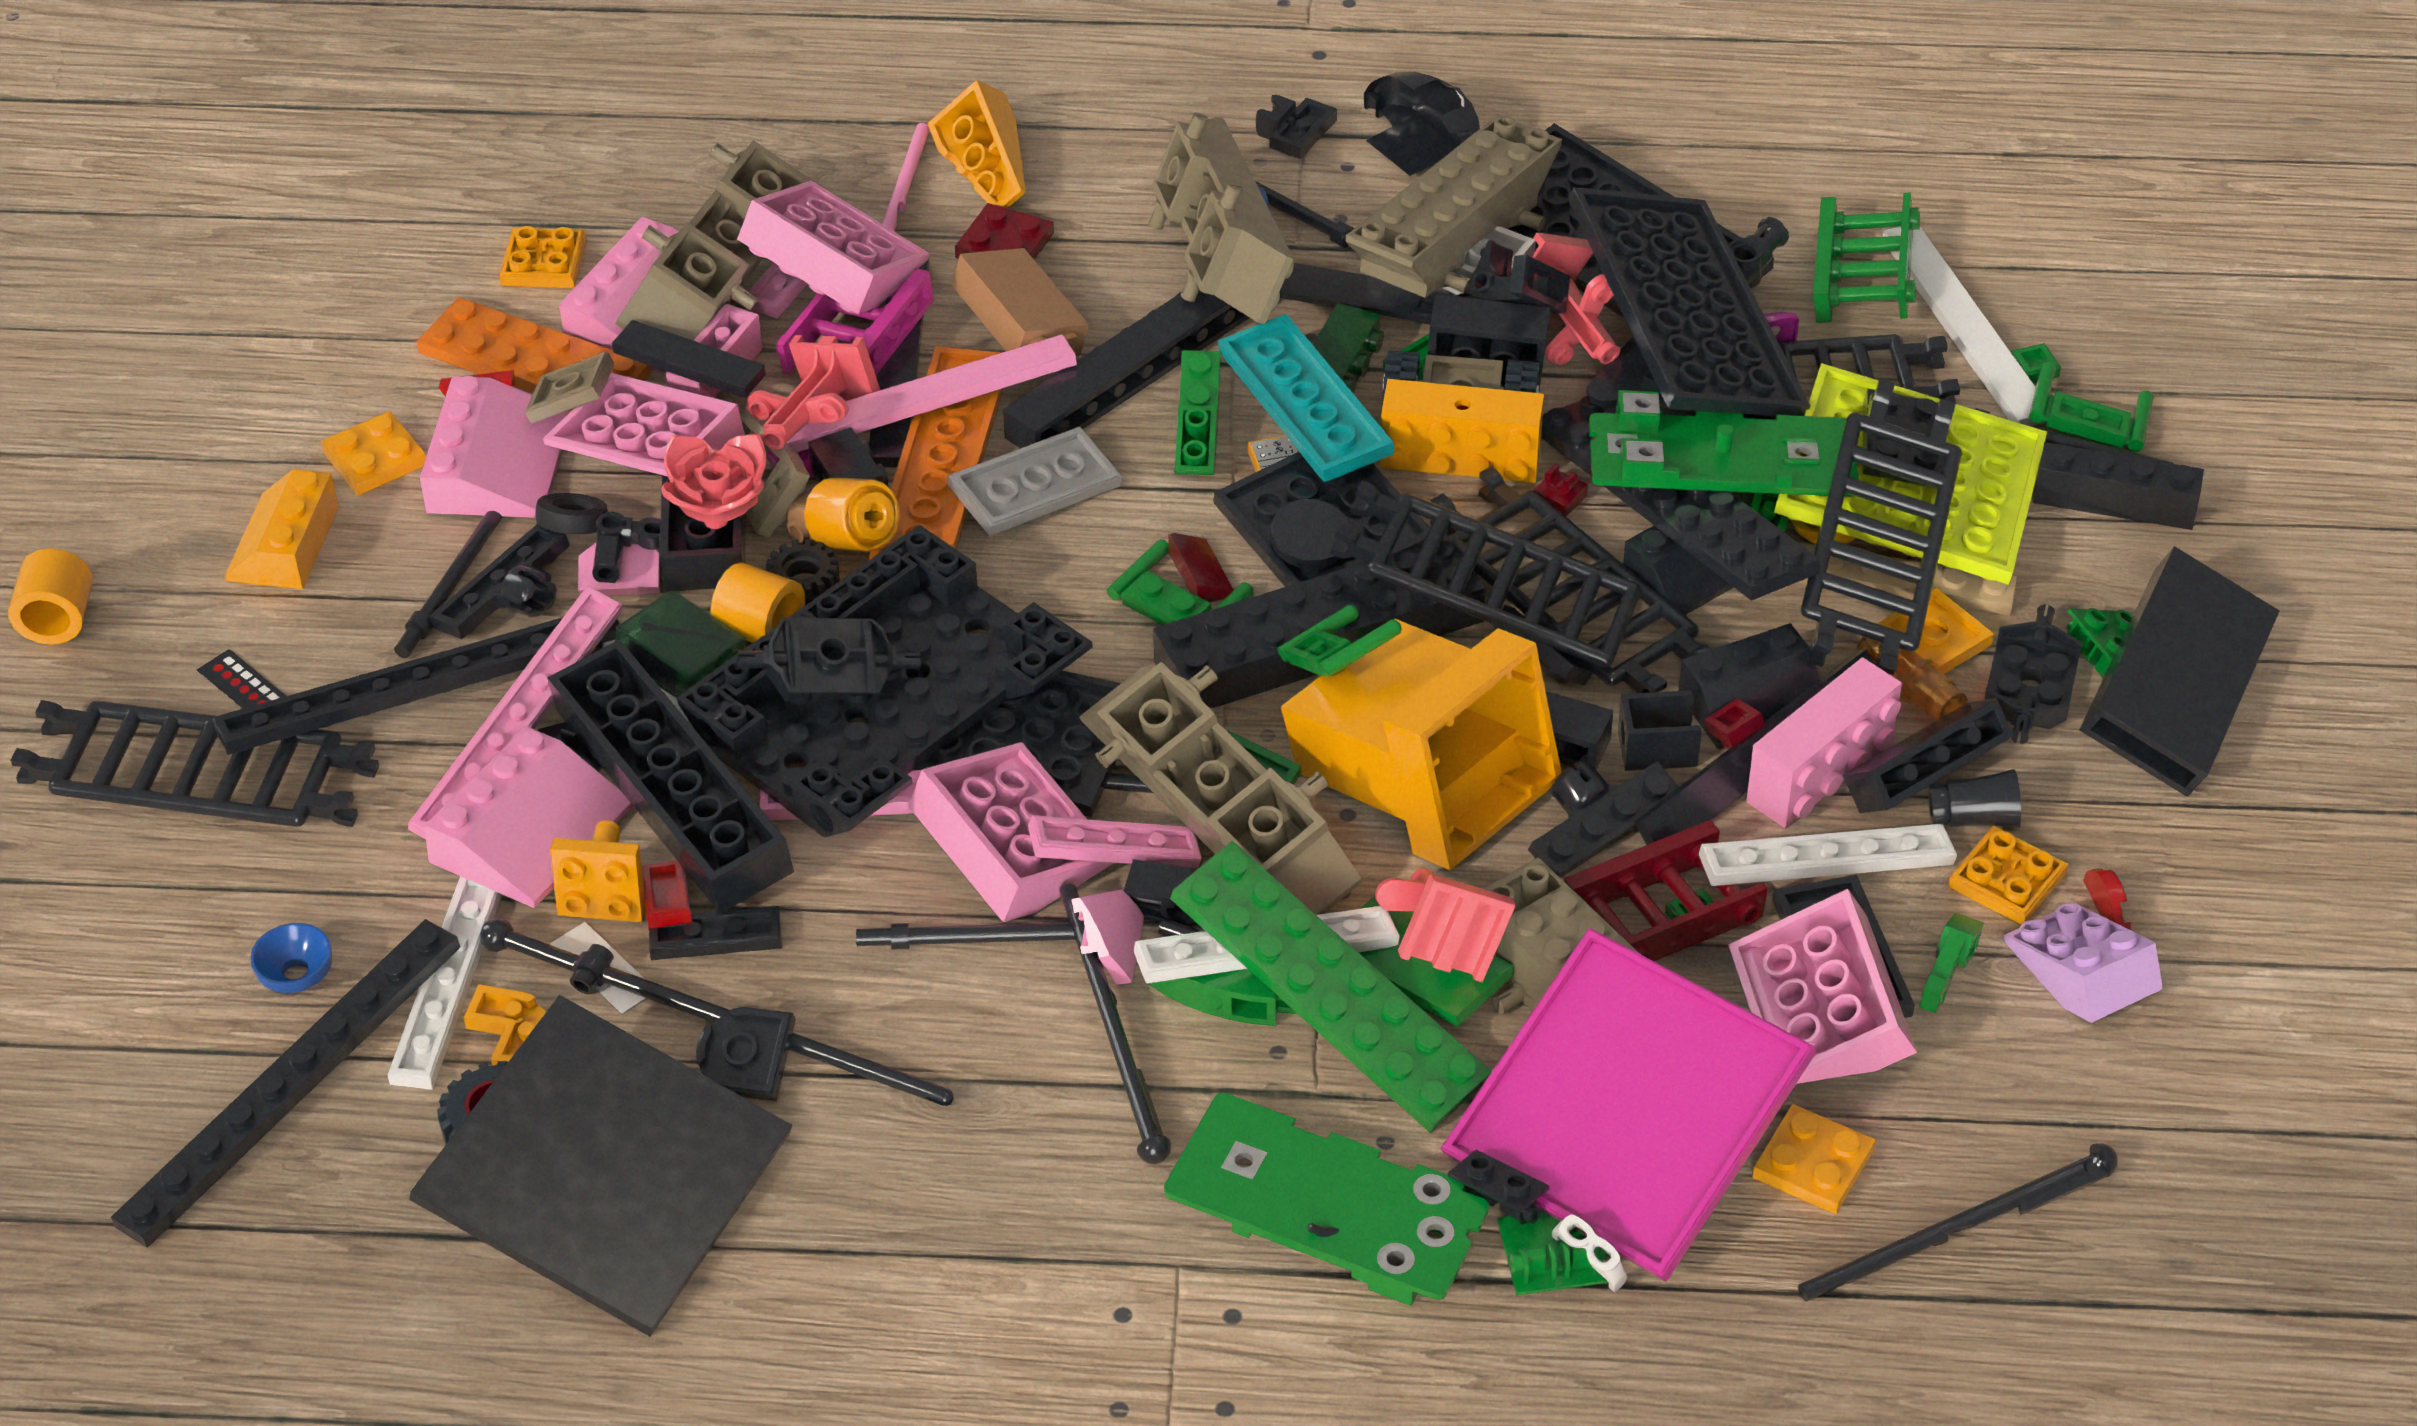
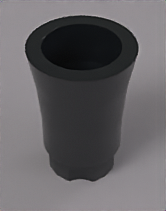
(1977, 801)

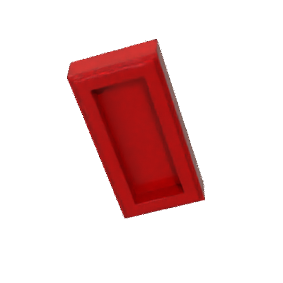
(665, 894)

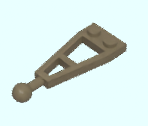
(783, 484)

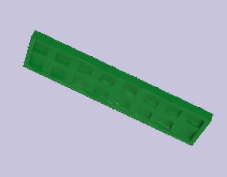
(1331, 986)

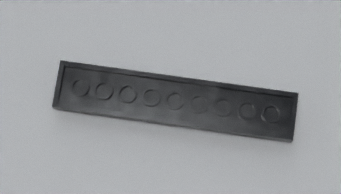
(1707, 524)

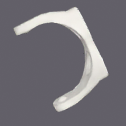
(1610, 1270)

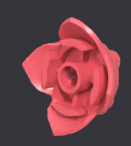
(712, 482)

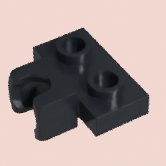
(1294, 128)

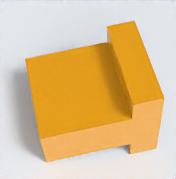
(1432, 736)

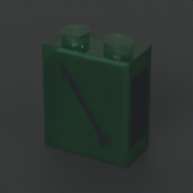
(678, 642)

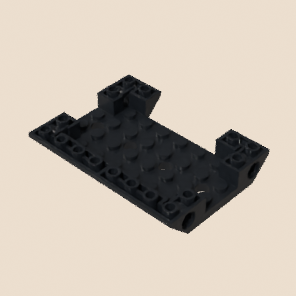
(926, 604)

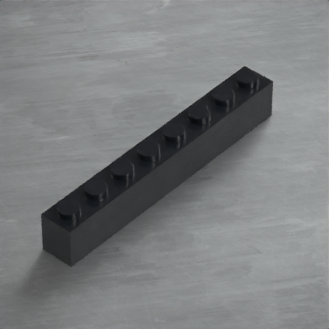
(1119, 368)

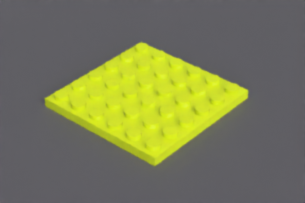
(1988, 495)

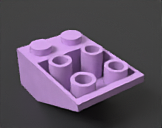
(2087, 960)

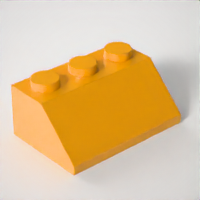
(286, 531)

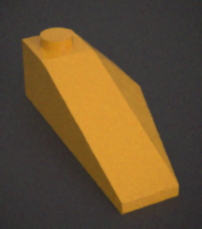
(982, 142)

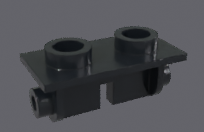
(1501, 1183)

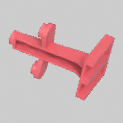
(1582, 311)
(828, 377)
(1451, 920)

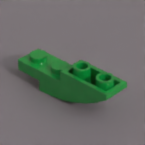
(1198, 413)
(1227, 995)

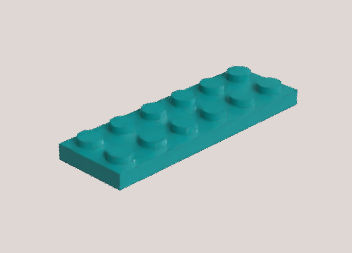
(1306, 398)

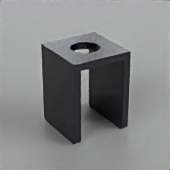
(1658, 729)

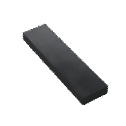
(688, 359)

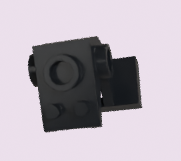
(1496, 282)

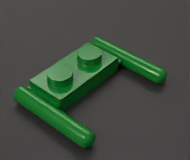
(2089, 418)
(1160, 598)
(1328, 654)

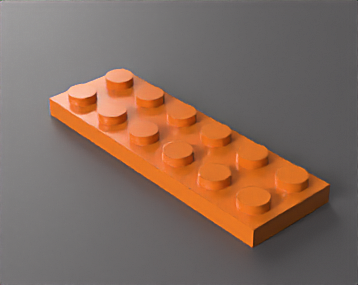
(497, 342)

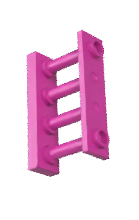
(882, 338)

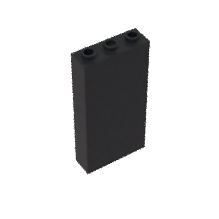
(2180, 671)

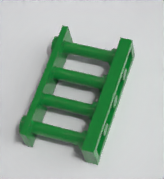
(1833, 246)

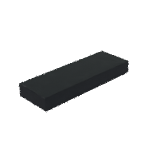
(718, 934)

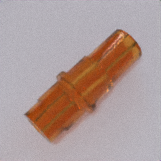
(1921, 681)

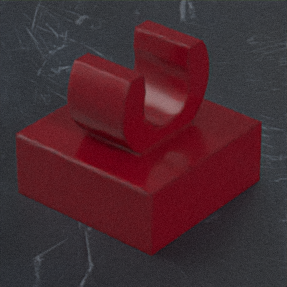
(1562, 489)
(1734, 723)

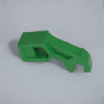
(1954, 949)

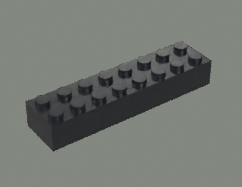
(1244, 636)
(671, 776)

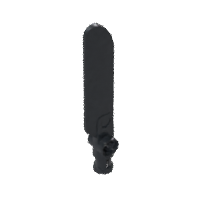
(1360, 291)
(1630, 366)

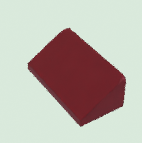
(1199, 567)

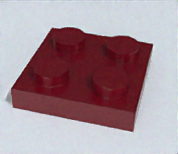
(1003, 230)

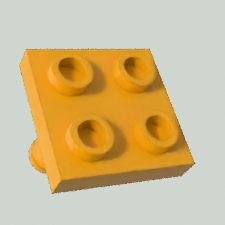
(598, 876)

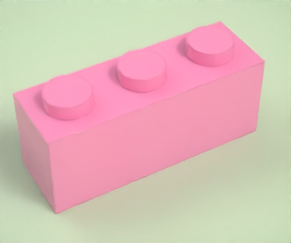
(730, 331)

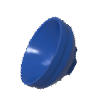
(288, 947)

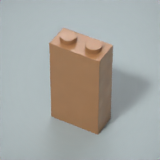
(1017, 299)

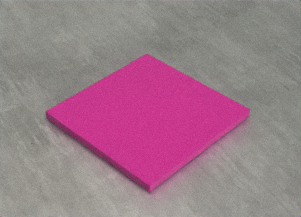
(1632, 1099)

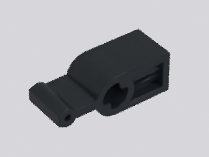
(1151, 889)

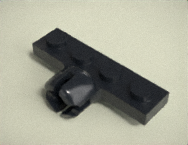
(510, 581)
(1597, 813)

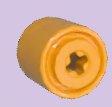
(852, 514)
(50, 596)
(755, 600)

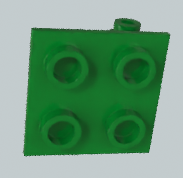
(2099, 633)
(1543, 1263)

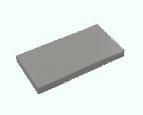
(1034, 481)

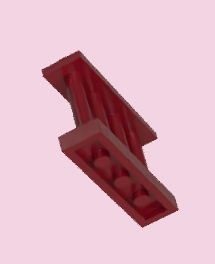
(1662, 863)

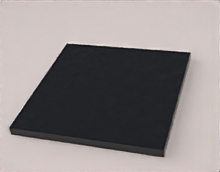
(602, 1164)

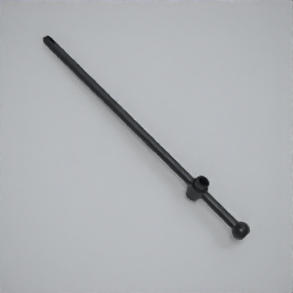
(594, 969)

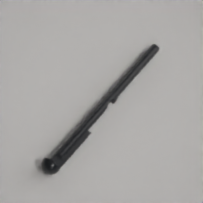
(1154, 1145)
(2098, 1165)

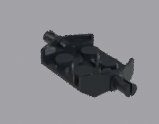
(2038, 654)
(798, 666)

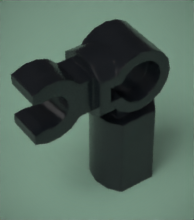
(613, 534)

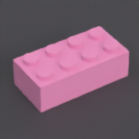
(1823, 741)

